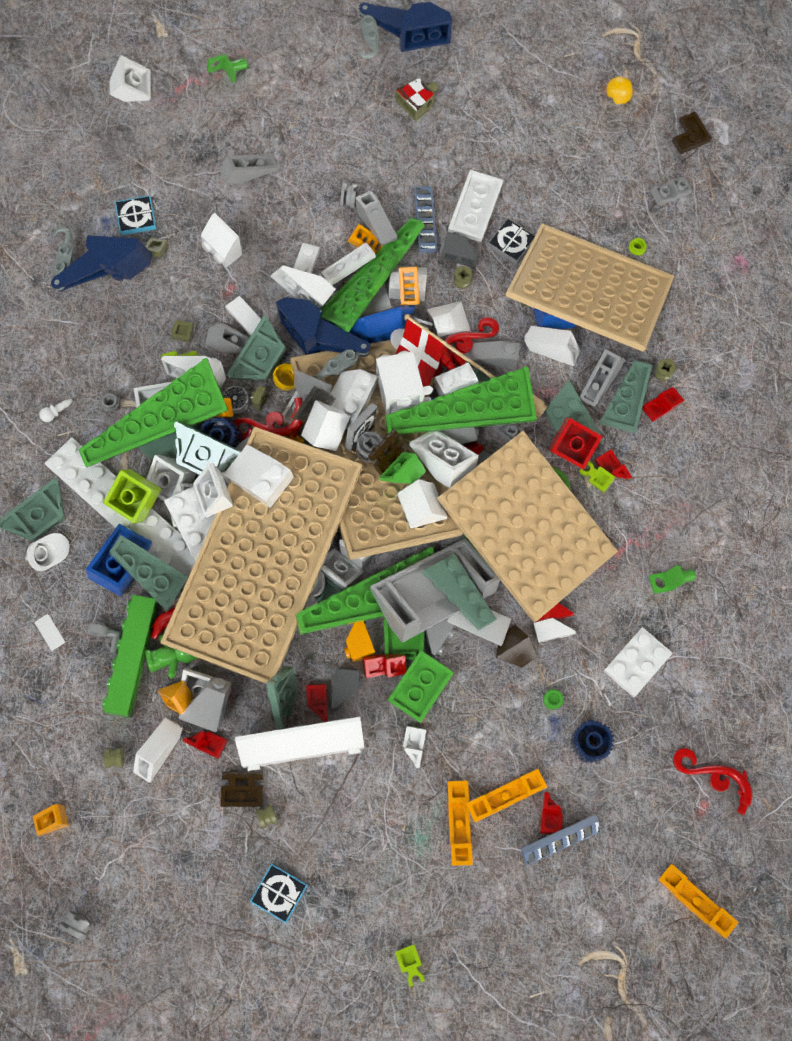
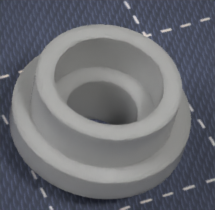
(106, 399)

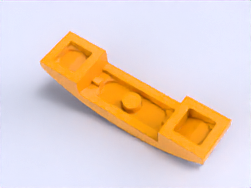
(506, 795)
(459, 823)
(697, 902)

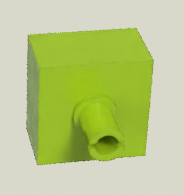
(132, 496)

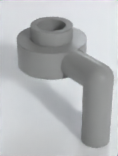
(100, 630)

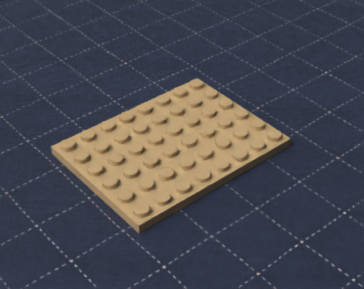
(591, 287)
(527, 526)

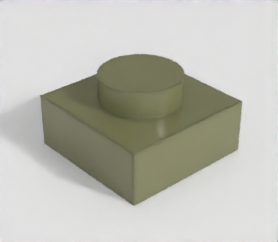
(156, 246)
(182, 331)
(258, 398)

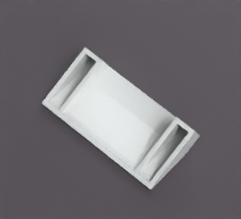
(300, 743)

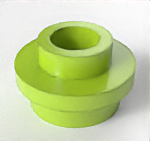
(639, 242)

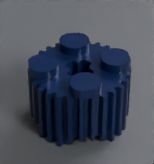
(228, 429)
(582, 747)

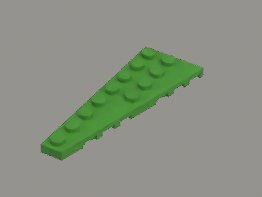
(357, 293)
(187, 399)
(489, 403)
(352, 604)

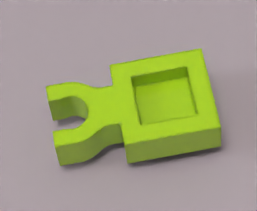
(599, 478)
(408, 962)

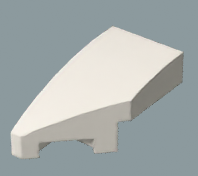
(552, 629)
(414, 743)

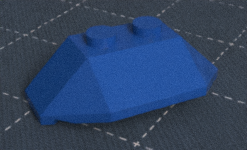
(380, 326)

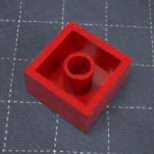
(575, 443)

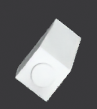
(553, 344)
(156, 749)

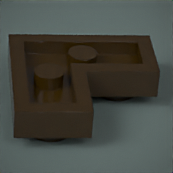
(694, 135)

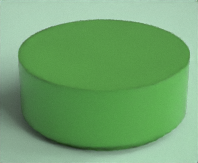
(553, 699)

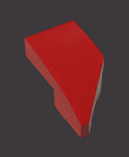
(611, 464)
(557, 612)
(317, 700)
(207, 743)
(551, 816)

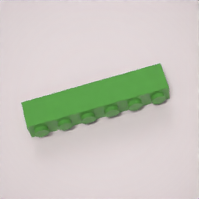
(131, 656)

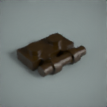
(394, 450)
(242, 795)

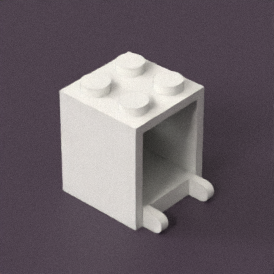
(400, 382)

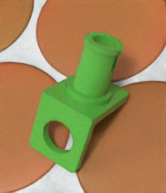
(229, 67)
(672, 579)

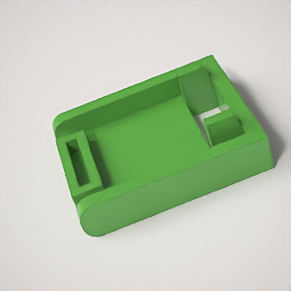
(394, 646)

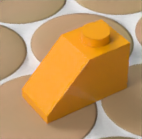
(358, 643)

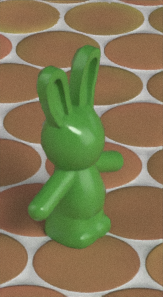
(167, 657)

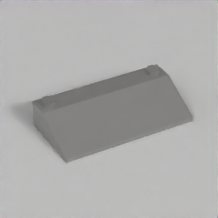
(415, 604)

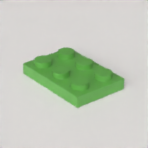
(420, 686)

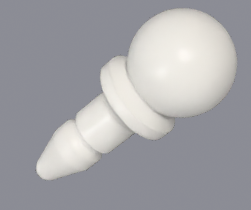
(48, 413)

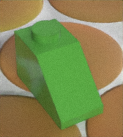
(404, 469)

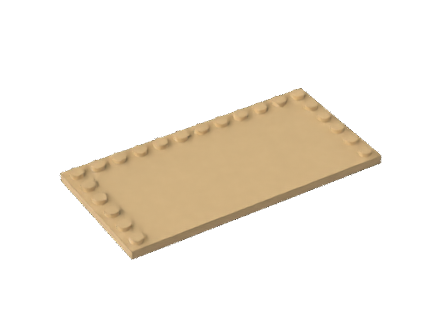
(374, 514)
(262, 563)

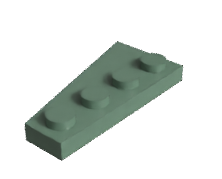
(628, 401)
(150, 572)
(459, 588)

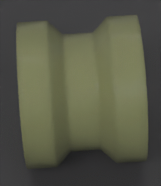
(462, 282)
(663, 374)
(114, 757)
(266, 816)

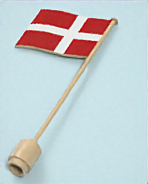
(428, 351)

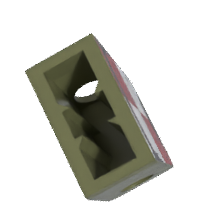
(416, 97)

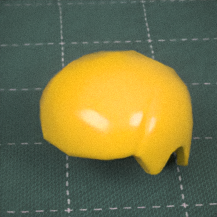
(620, 89)
(284, 377)

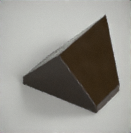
(516, 648)

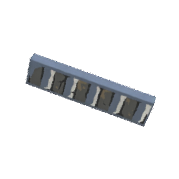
(425, 212)
(561, 840)

